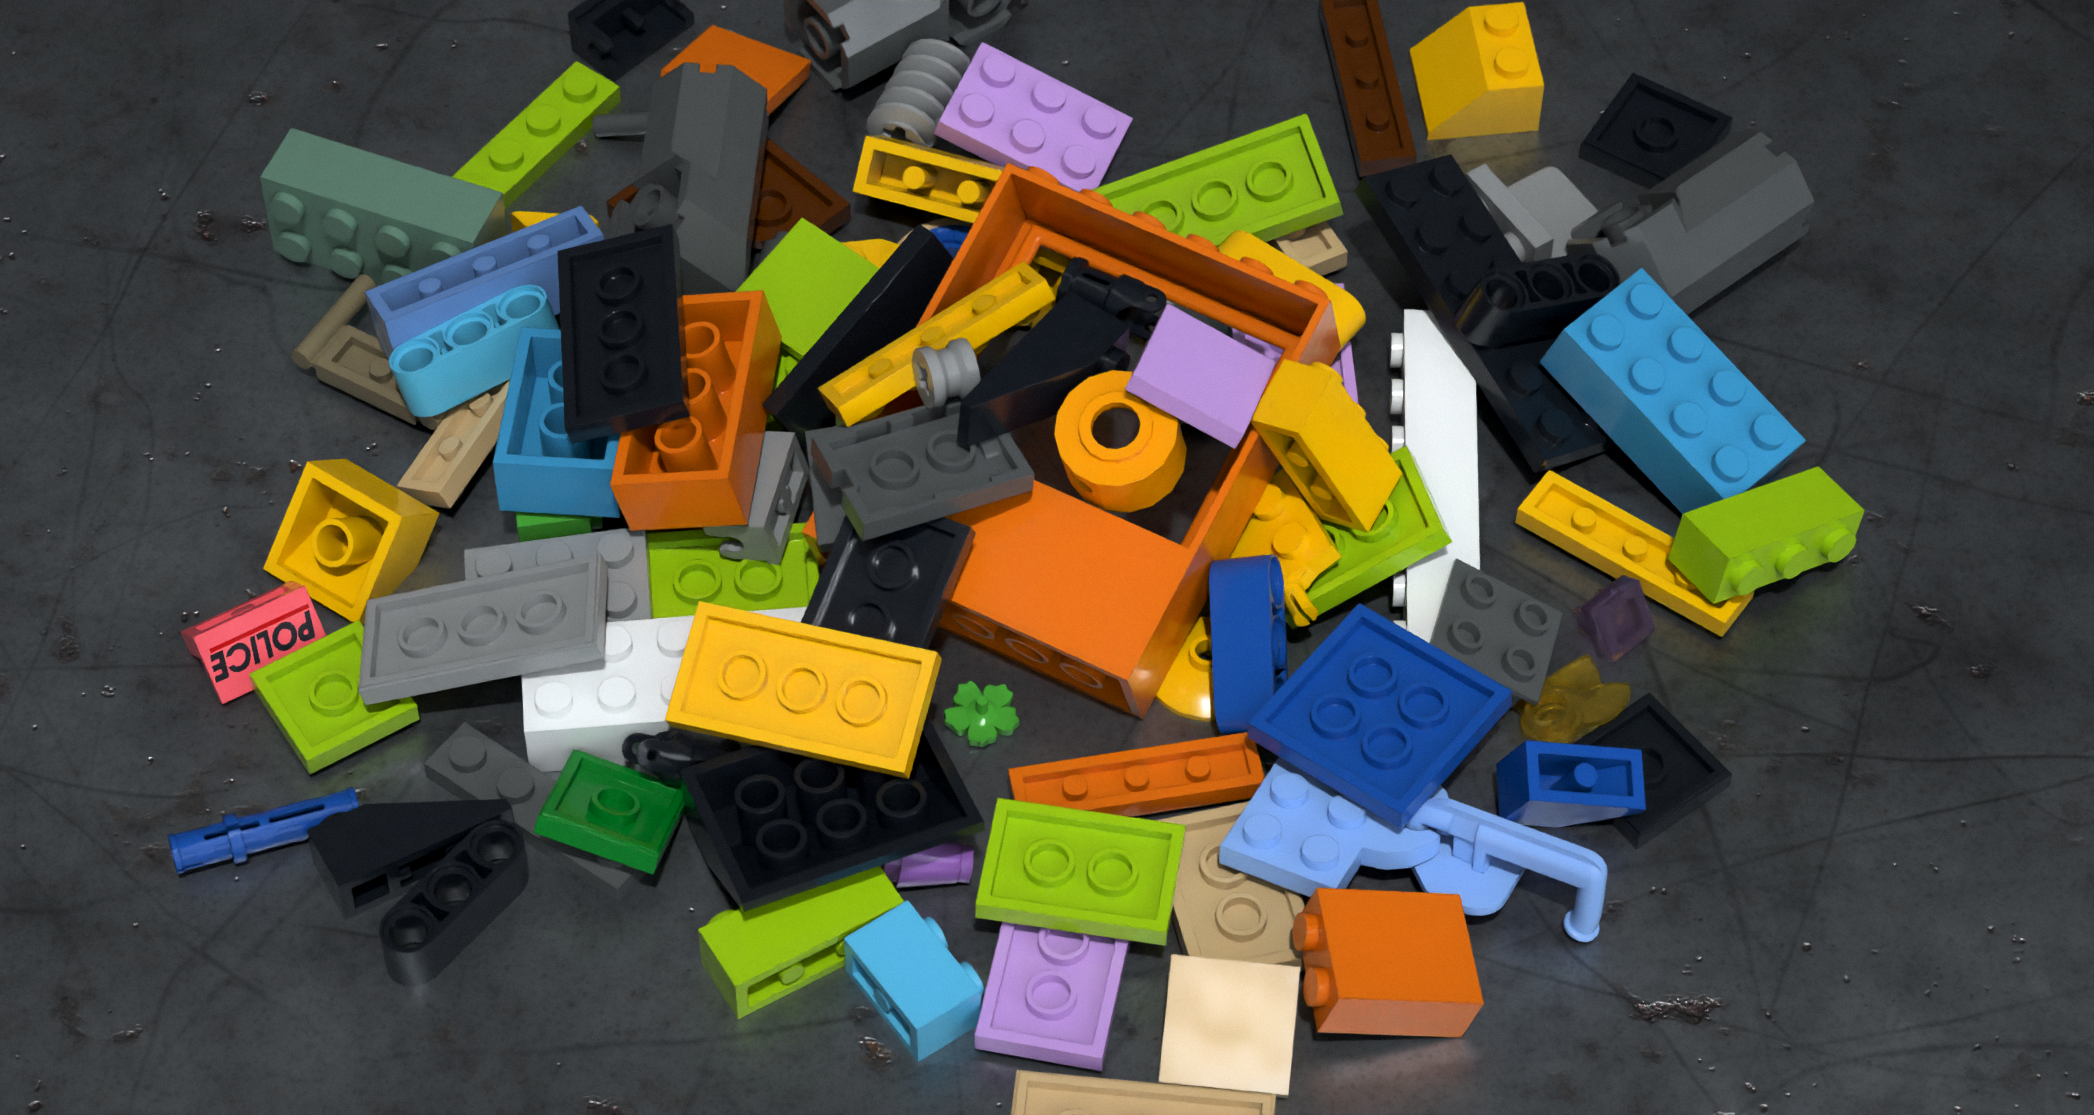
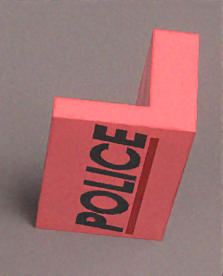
(253, 637)

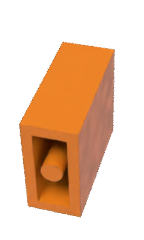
(1387, 963)

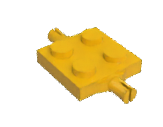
(1292, 531)

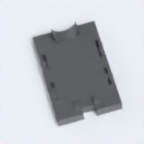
(915, 470)

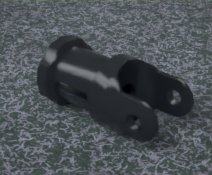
(1119, 296)
(672, 751)

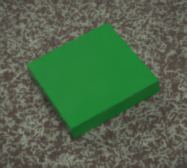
(611, 811)

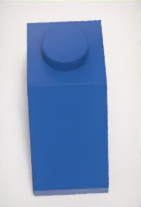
(1569, 783)

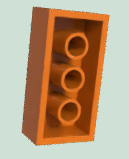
(706, 464)

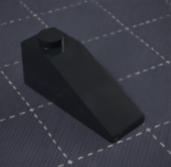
(1041, 370)
(391, 846)

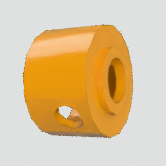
(1125, 476)

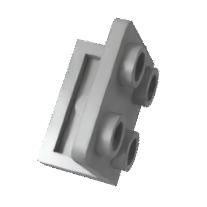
(1535, 211)

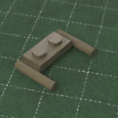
(354, 358)

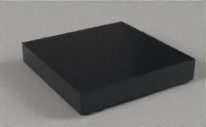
(1652, 132)
(1675, 767)

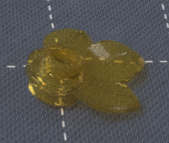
(1572, 702)

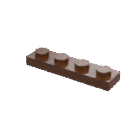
(1367, 85)

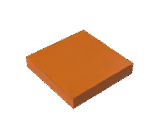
(769, 66)

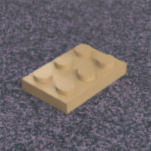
(1227, 910)

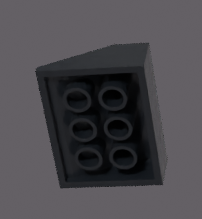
(798, 822)

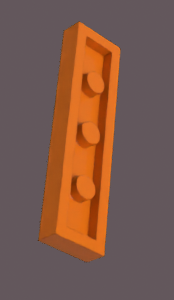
(1146, 778)

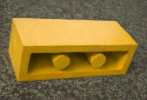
(924, 177)
(1326, 444)

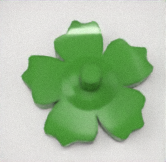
(982, 714)

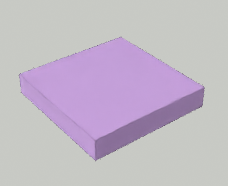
(1200, 376)

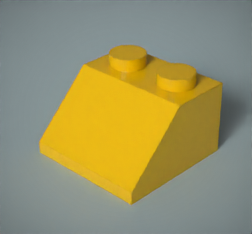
(1479, 74)
(349, 536)

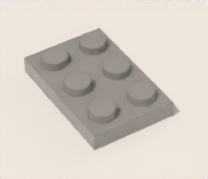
(623, 551)

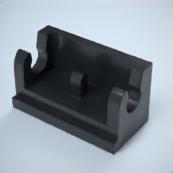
(624, 33)

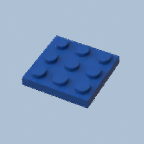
(1380, 715)

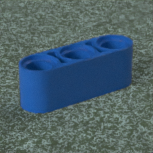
(1246, 637)

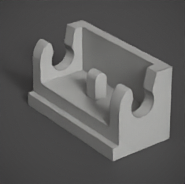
(774, 503)

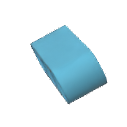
(467, 351)

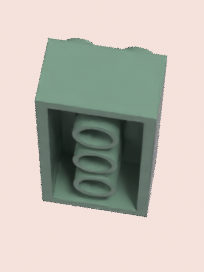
(370, 210)

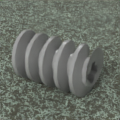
(918, 92)

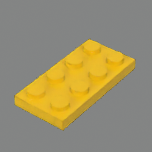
(803, 689)

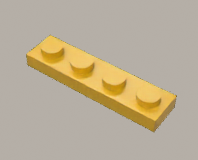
(980, 316)
(1619, 547)

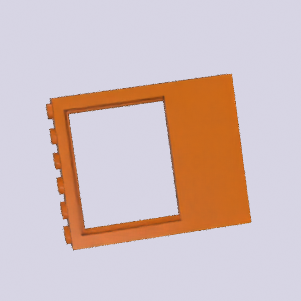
(1058, 576)

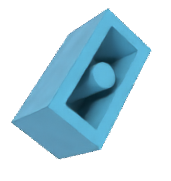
(914, 979)

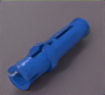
(255, 832)

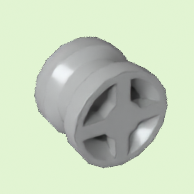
(945, 372)

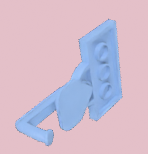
(1317, 838)

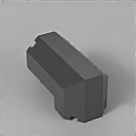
(866, 36)
(702, 172)
(1705, 221)

